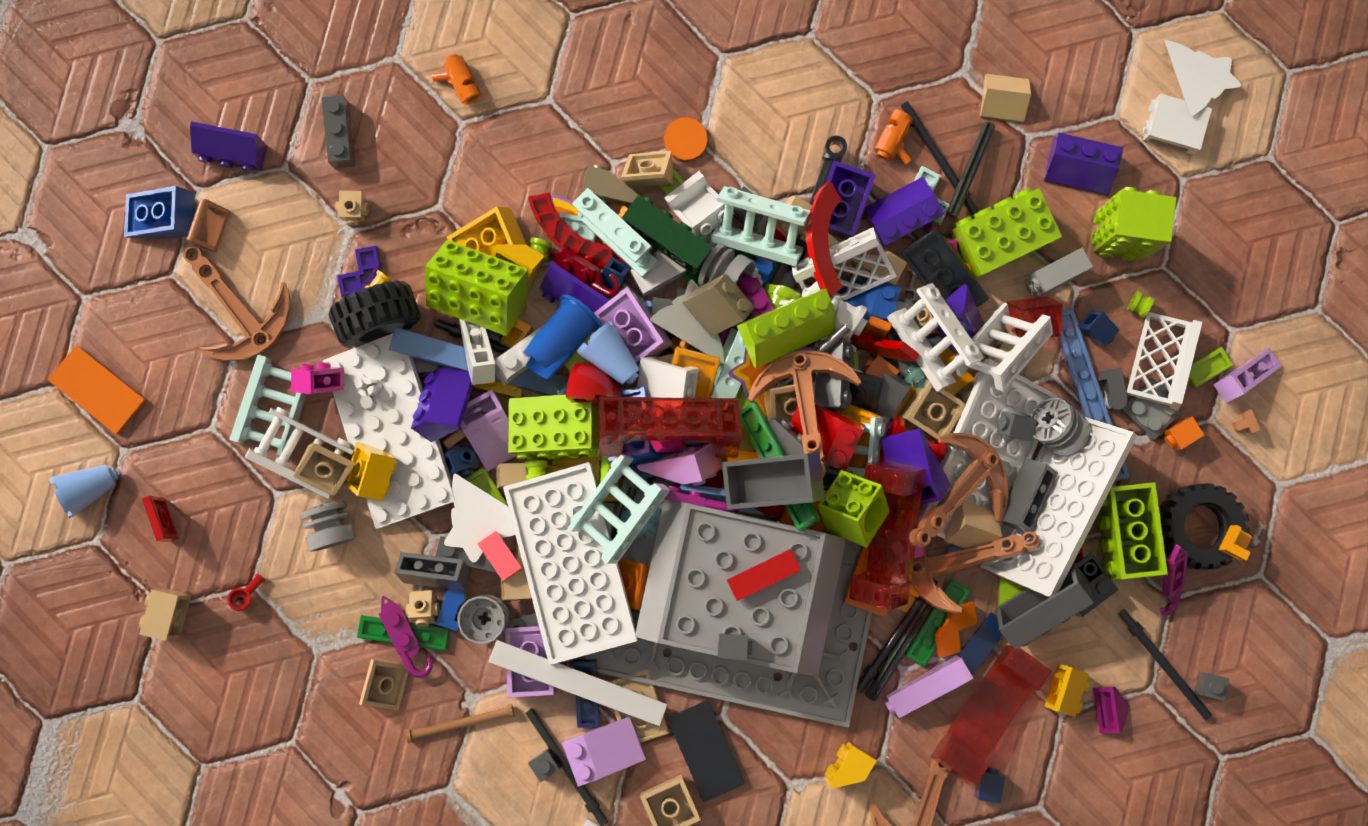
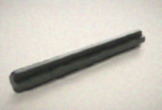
(970, 170)
(898, 652)

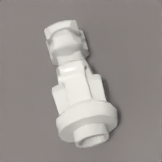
(845, 314)

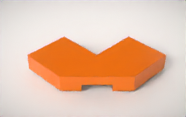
(948, 636)

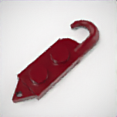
(585, 272)

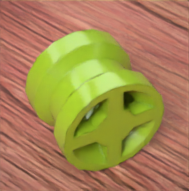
(541, 246)
(1140, 304)
(536, 468)

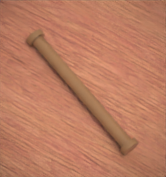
(459, 723)

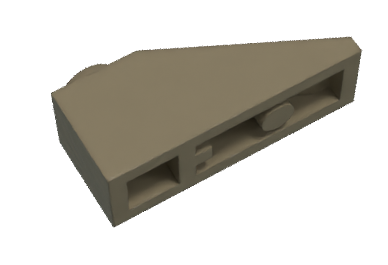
(607, 186)

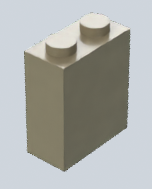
(718, 305)

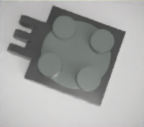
(1150, 415)

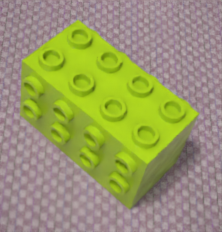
(1133, 224)
(1005, 232)
(476, 287)
(552, 428)
(1132, 532)

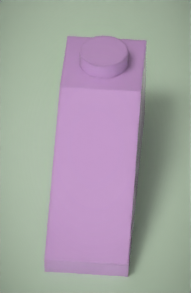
(1247, 375)

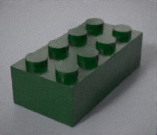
(667, 235)

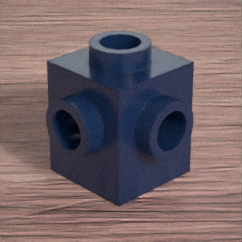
(461, 460)

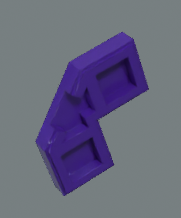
(368, 264)

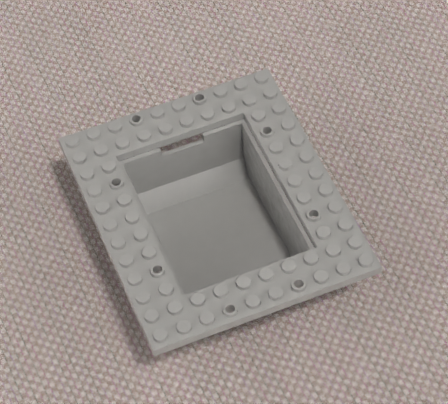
(794, 623)

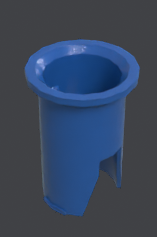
(560, 337)

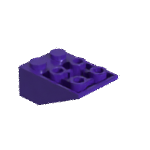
(914, 450)

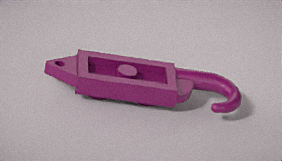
(755, 294)
(696, 498)
(1175, 579)
(402, 636)

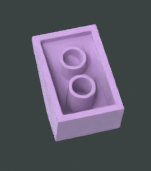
(634, 325)
(685, 466)
(531, 641)
(603, 751)

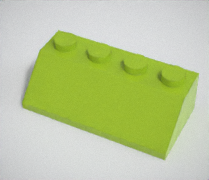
(788, 327)

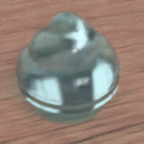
(915, 377)

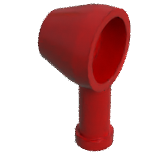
(244, 594)

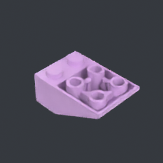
(487, 429)

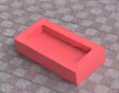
(499, 556)

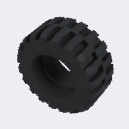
(374, 313)
(1174, 514)

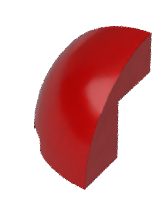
(589, 383)

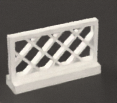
(841, 253)
(1183, 364)

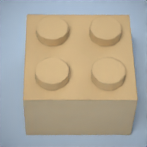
(933, 411)
(164, 614)
(670, 803)

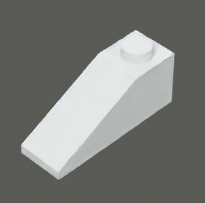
(478, 353)

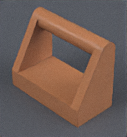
(208, 225)

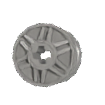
(724, 261)
(1060, 427)
(327, 526)
(474, 626)

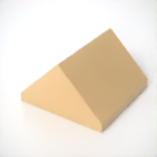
(1005, 98)
(648, 169)
(781, 402)
(323, 469)
(972, 526)
(384, 684)

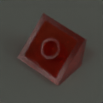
(1033, 308)

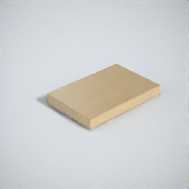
(645, 730)

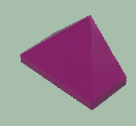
(1110, 709)

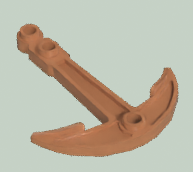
(251, 327)
(802, 375)
(985, 464)
(962, 559)
(929, 799)

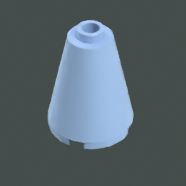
(610, 354)
(82, 487)

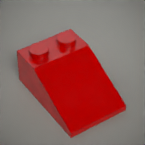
(837, 434)

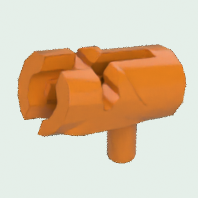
(460, 76)
(892, 137)

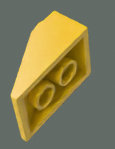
(488, 230)

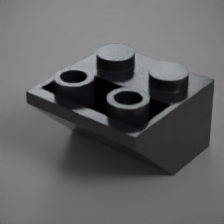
(1100, 583)

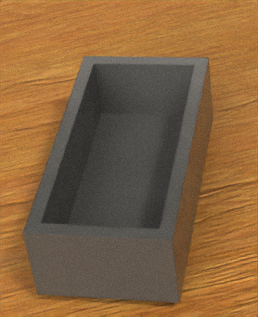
(773, 481)
(1035, 615)

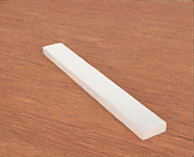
(577, 683)

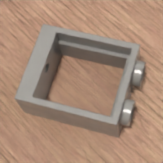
(1058, 273)

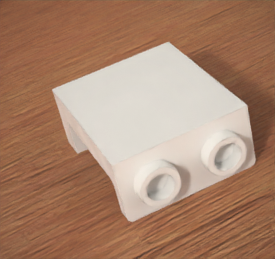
(1174, 124)
(696, 205)
(667, 379)

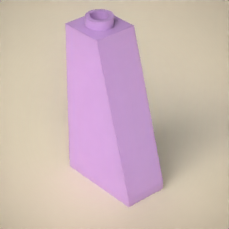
(928, 686)

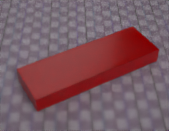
(763, 575)

